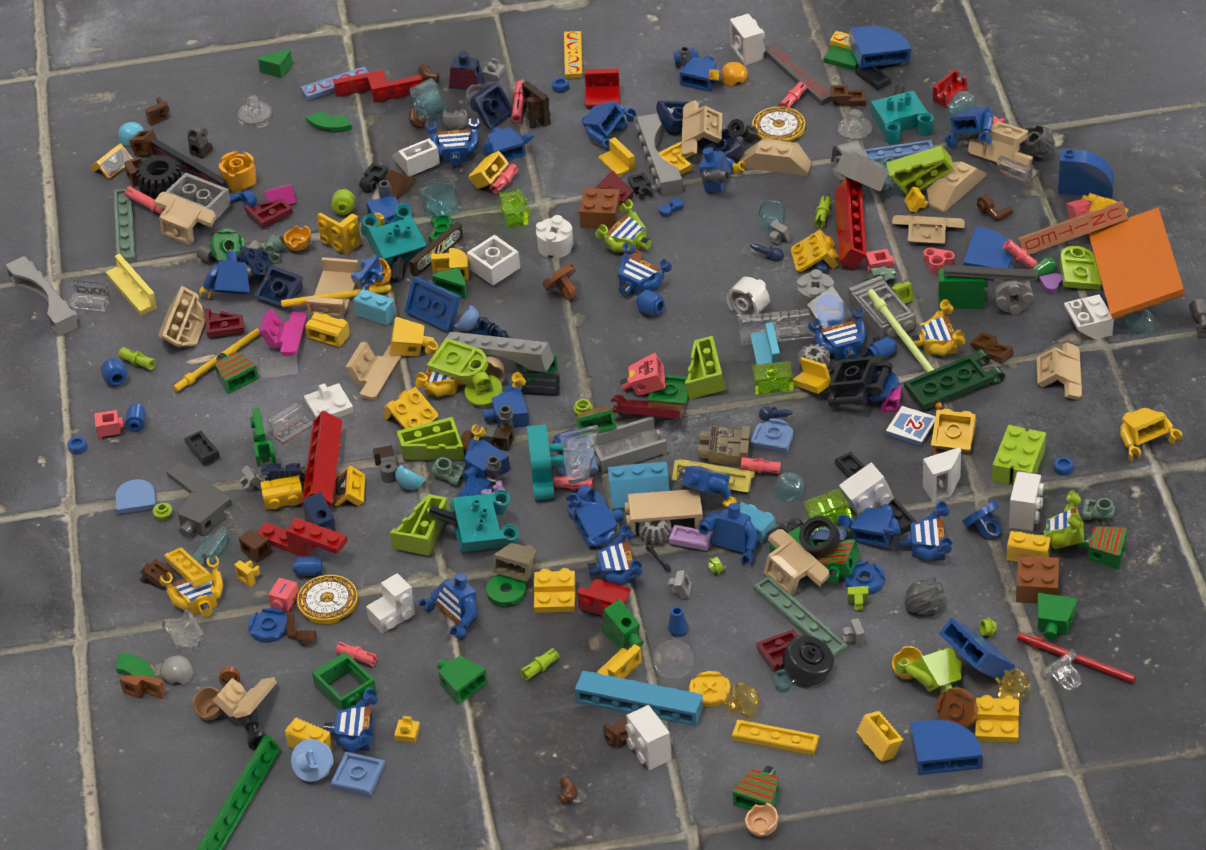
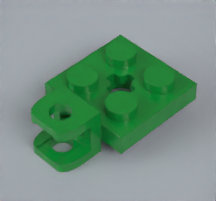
(262, 448)

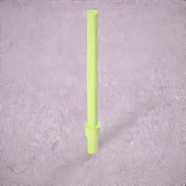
(881, 307)

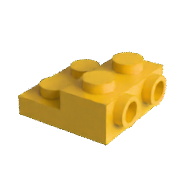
(953, 430)
(554, 591)
(997, 719)

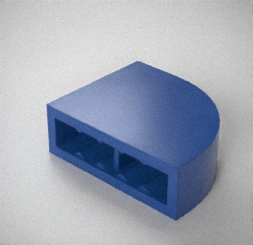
(878, 46)
(1084, 174)
(987, 250)
(976, 649)
(944, 747)

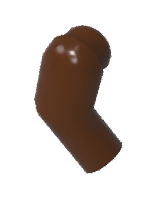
(426, 74)
(415, 119)
(465, 439)
(569, 791)

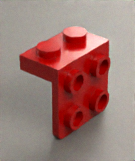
(601, 86)
(600, 596)

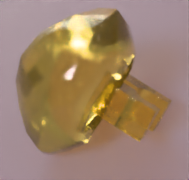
(1014, 684)
(744, 697)

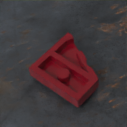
(269, 212)
(223, 323)

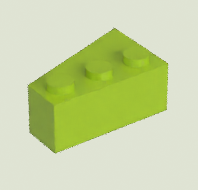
(920, 168)
(705, 369)
(431, 441)
(419, 531)

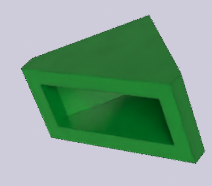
(275, 63)
(452, 281)

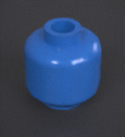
(650, 303)
(114, 372)

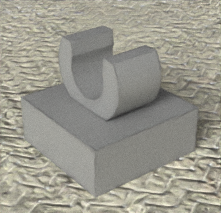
(493, 70)
(779, 232)
(251, 478)
(680, 585)
(854, 633)

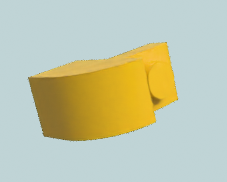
(451, 260)

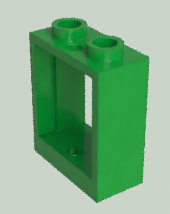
(334, 670)

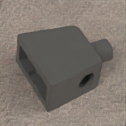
(199, 515)

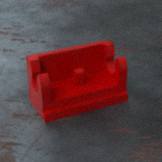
(948, 87)

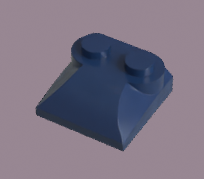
(491, 104)
(671, 114)
(729, 145)
(279, 286)

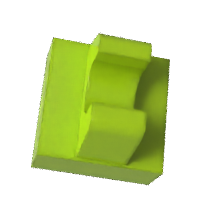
(904, 291)
(857, 596)

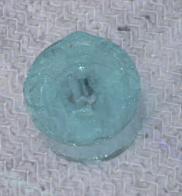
(428, 98)
(439, 197)

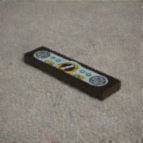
(438, 246)

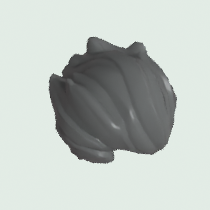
(1038, 142)
(924, 597)

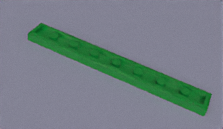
(241, 795)

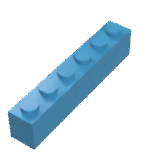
(631, 695)

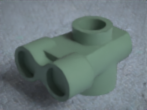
(273, 247)
(887, 273)
(446, 471)
(1101, 510)

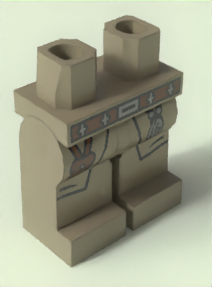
(724, 445)

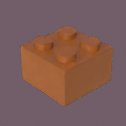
(599, 208)
(1036, 576)

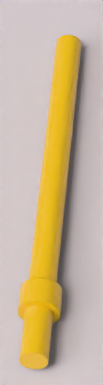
(337, 295)
(190, 378)

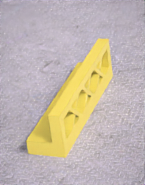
(132, 286)
(739, 479)

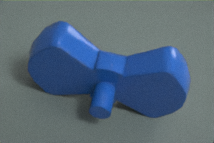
(675, 204)

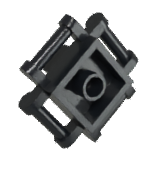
(856, 378)

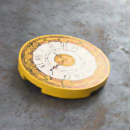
(779, 124)
(327, 599)

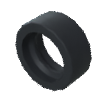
(825, 548)

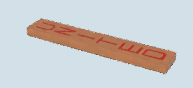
(1073, 228)

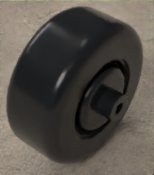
(807, 659)

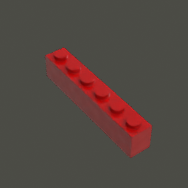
(850, 223)
(323, 457)

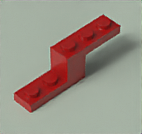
(376, 84)
(303, 537)

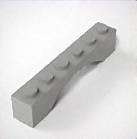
(666, 175)
(25, 276)
(528, 353)

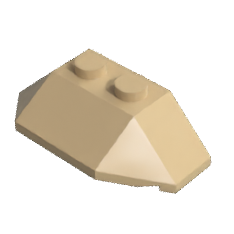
(777, 157)
(953, 186)
(183, 319)

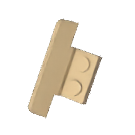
(698, 124)
(1004, 143)
(181, 217)
(927, 229)
(1063, 367)
(371, 370)
(792, 563)
(238, 702)

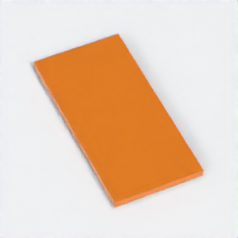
(1136, 263)

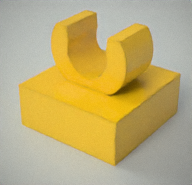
(915, 200)
(245, 572)
(407, 730)

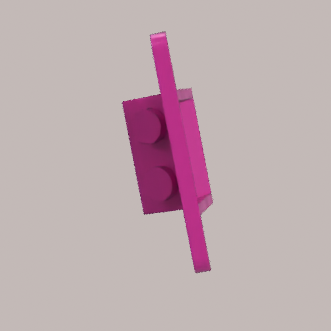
(285, 334)

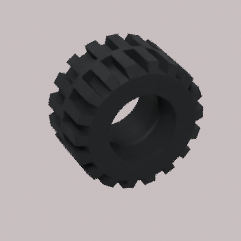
(157, 175)

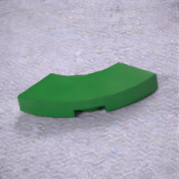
(334, 123)
(440, 225)
(133, 665)

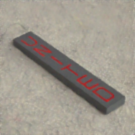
(798, 72)

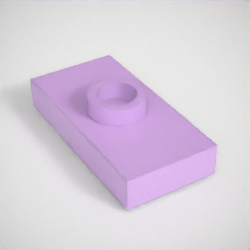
(690, 538)

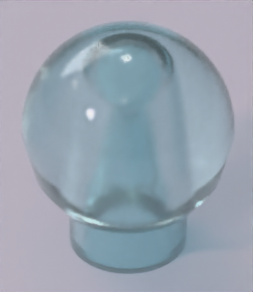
(961, 102)

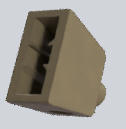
(515, 561)

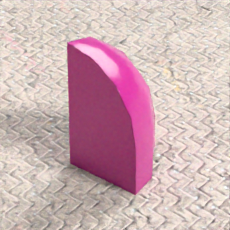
(283, 192)
(892, 402)

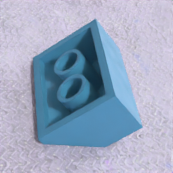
(636, 479)

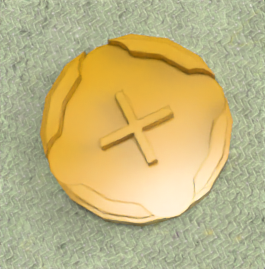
(712, 686)

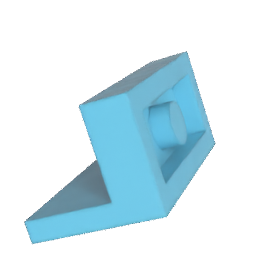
(765, 345)

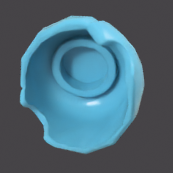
(127, 131)
(408, 479)

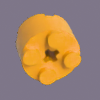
(238, 170)

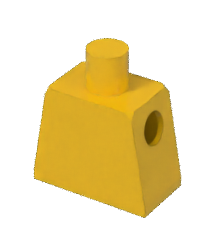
(408, 338)

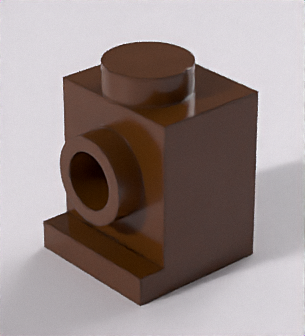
(141, 142)
(255, 545)

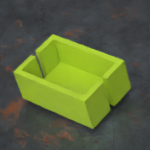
(1020, 452)

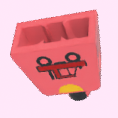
(645, 376)

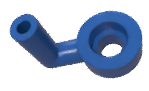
(247, 198)

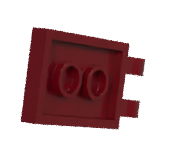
(647, 407)

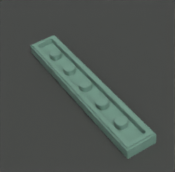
(124, 226)
(798, 615)

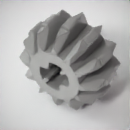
(815, 353)
(655, 531)

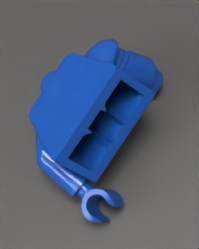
(731, 531)

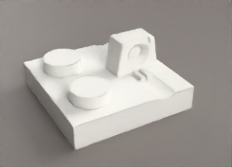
(329, 399)

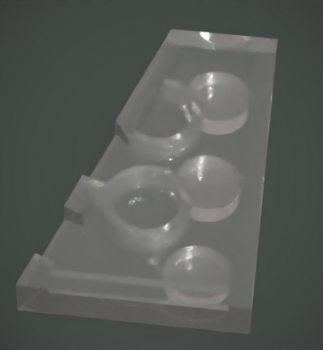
(579, 452)

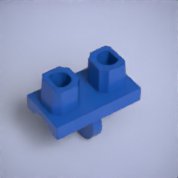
(370, 273)

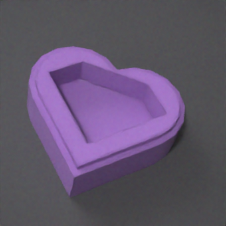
(1051, 282)

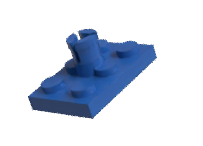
(432, 303)

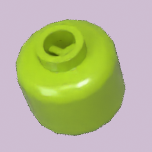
(343, 202)

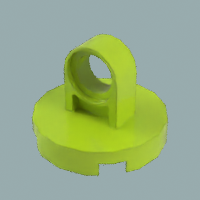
(482, 389)

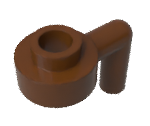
(986, 205)
(305, 636)

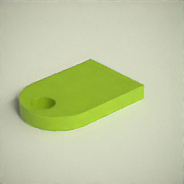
(1079, 270)
(458, 360)

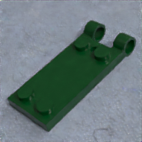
(953, 380)

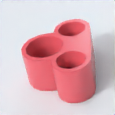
(937, 259)

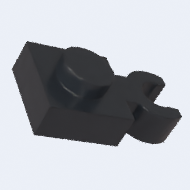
(640, 184)

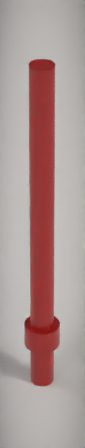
(1039, 643)

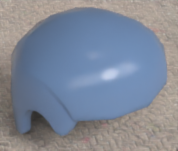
(468, 320)

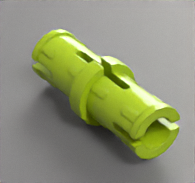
(822, 211)
(137, 358)
(539, 664)

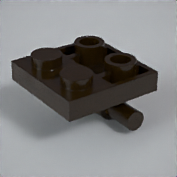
(535, 105)

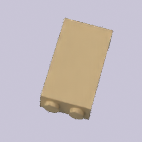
(334, 278)
(663, 506)

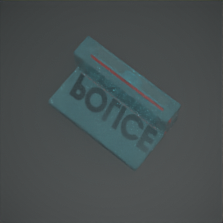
(212, 546)

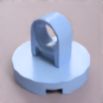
(311, 760)

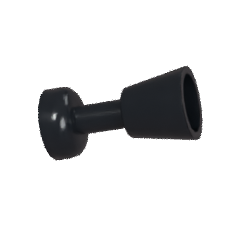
(738, 128)
(251, 724)

